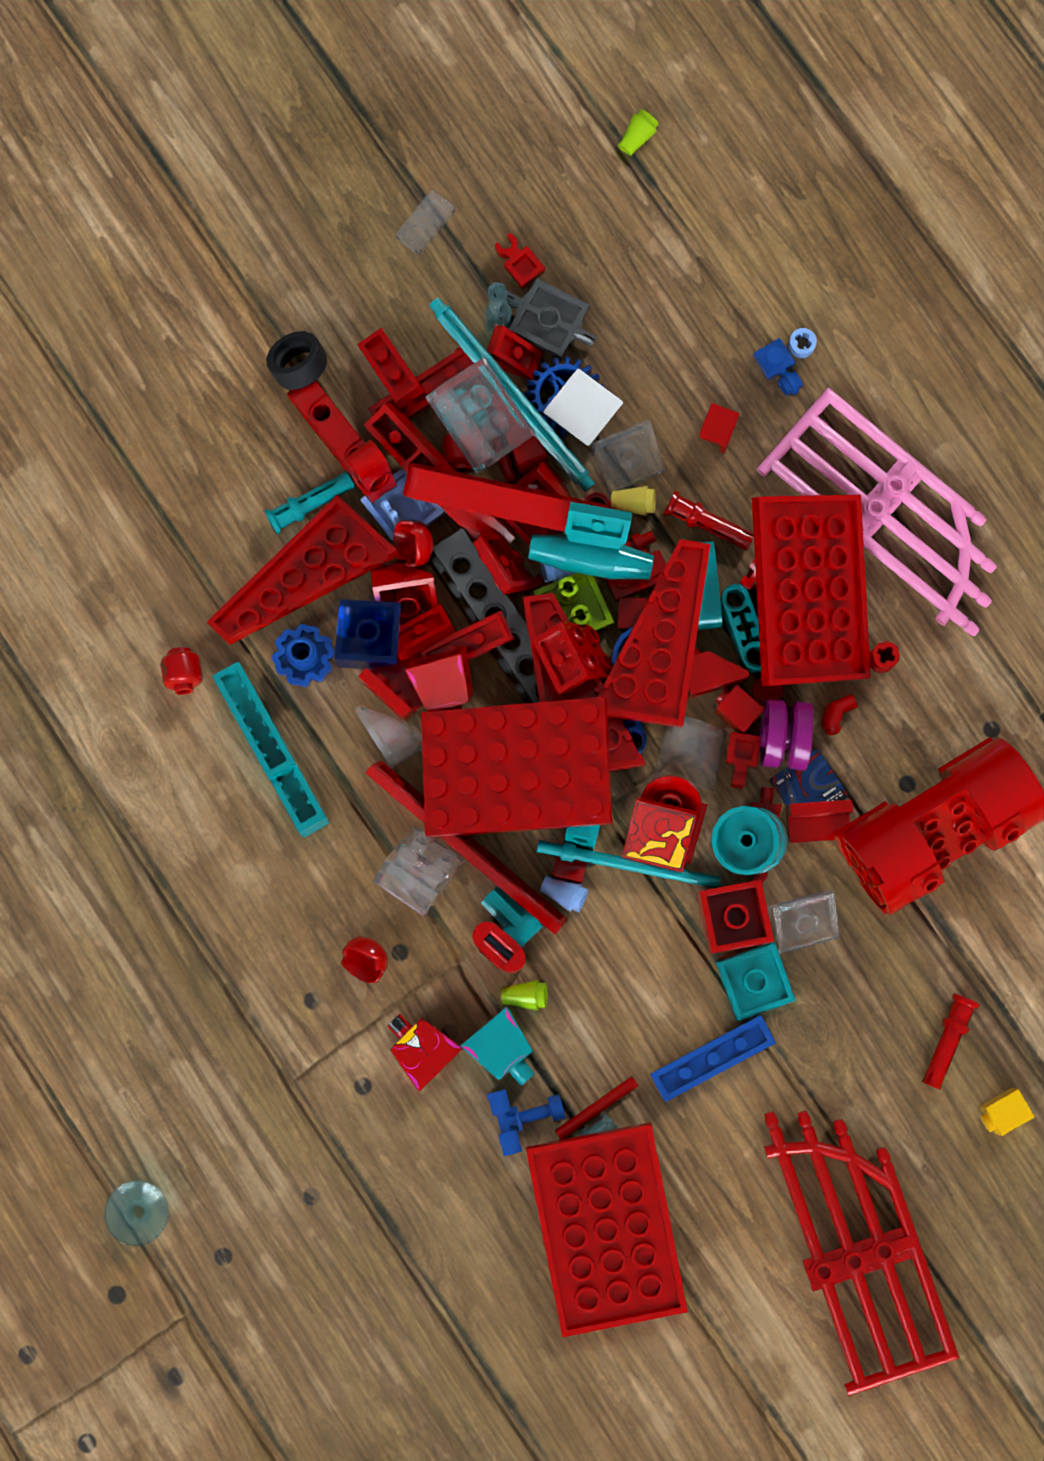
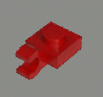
(742, 753)

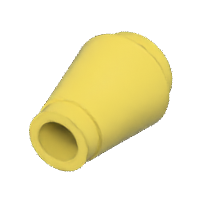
(635, 500)

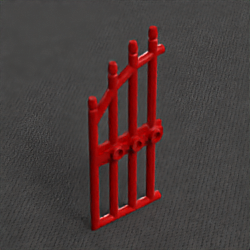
(863, 1256)

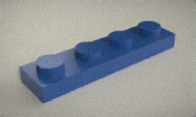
(712, 1058)

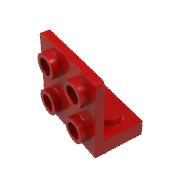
(572, 655)
(394, 687)

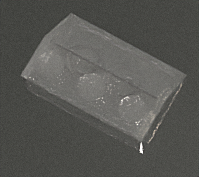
(480, 415)

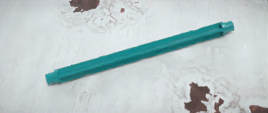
(541, 428)

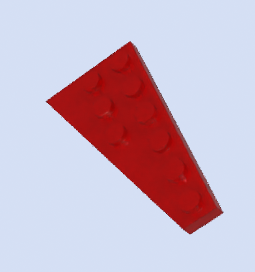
(313, 563)
(657, 659)

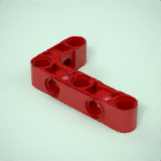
(359, 459)

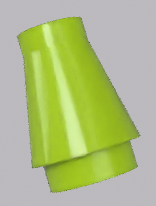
(639, 130)
(526, 995)

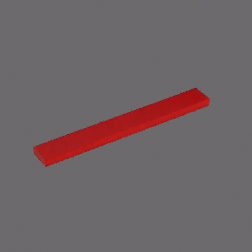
(472, 851)

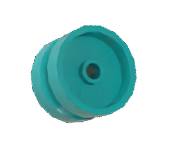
(731, 846)

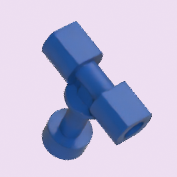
(511, 1120)

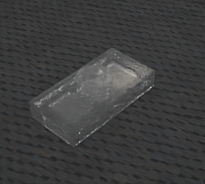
(425, 222)

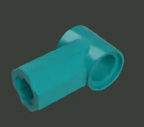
(513, 918)

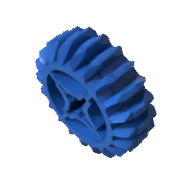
(553, 376)

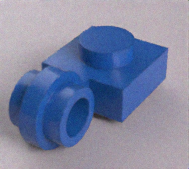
(775, 361)

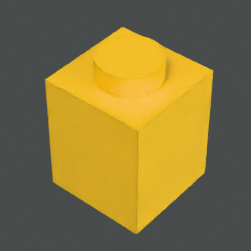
(1005, 1112)

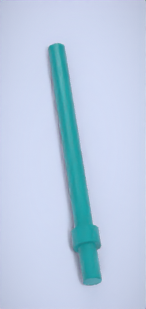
(569, 851)

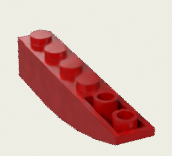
(409, 446)

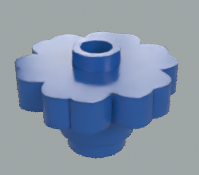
(313, 667)

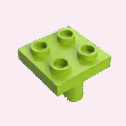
(580, 600)

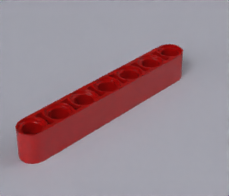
(489, 497)

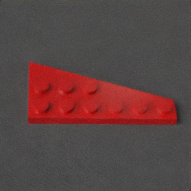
(541, 614)

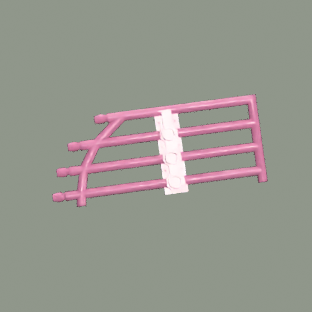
(883, 500)

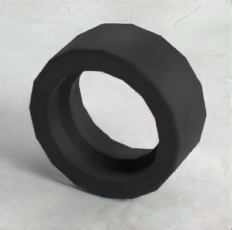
(304, 372)

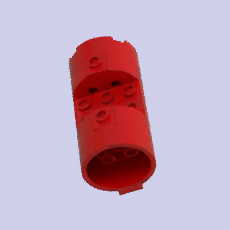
(981, 799)

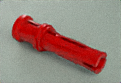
(696, 515)
(954, 1027)

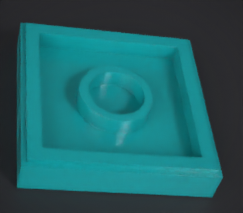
(755, 981)

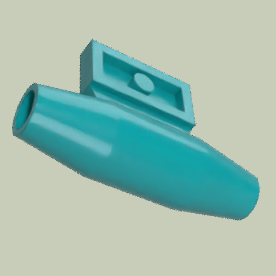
(593, 545)

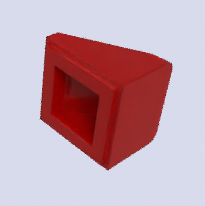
(569, 871)

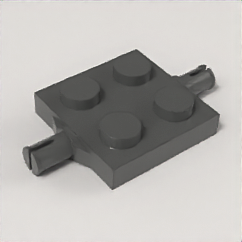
(549, 318)

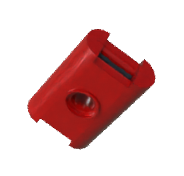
(499, 947)

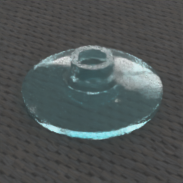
(121, 1217)

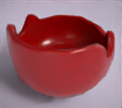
(413, 542)
(365, 959)

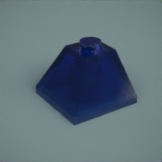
(367, 634)

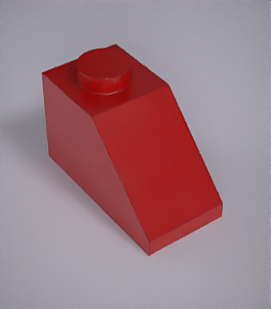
(713, 673)

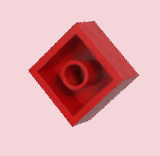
(735, 916)

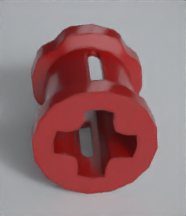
(892, 657)

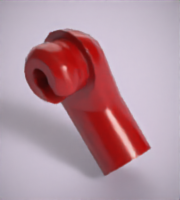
(834, 711)

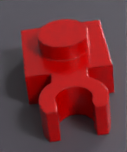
(521, 264)

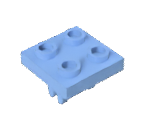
(397, 507)

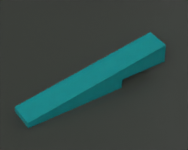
(271, 750)

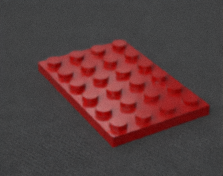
(811, 589)
(516, 767)
(606, 1229)

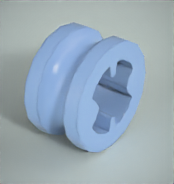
(811, 343)

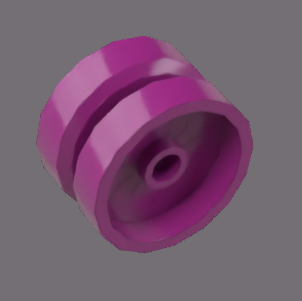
(786, 734)

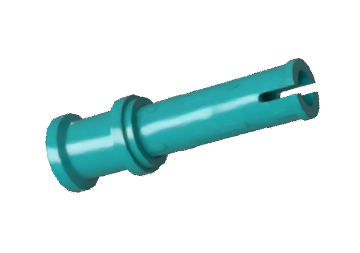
(296, 508)

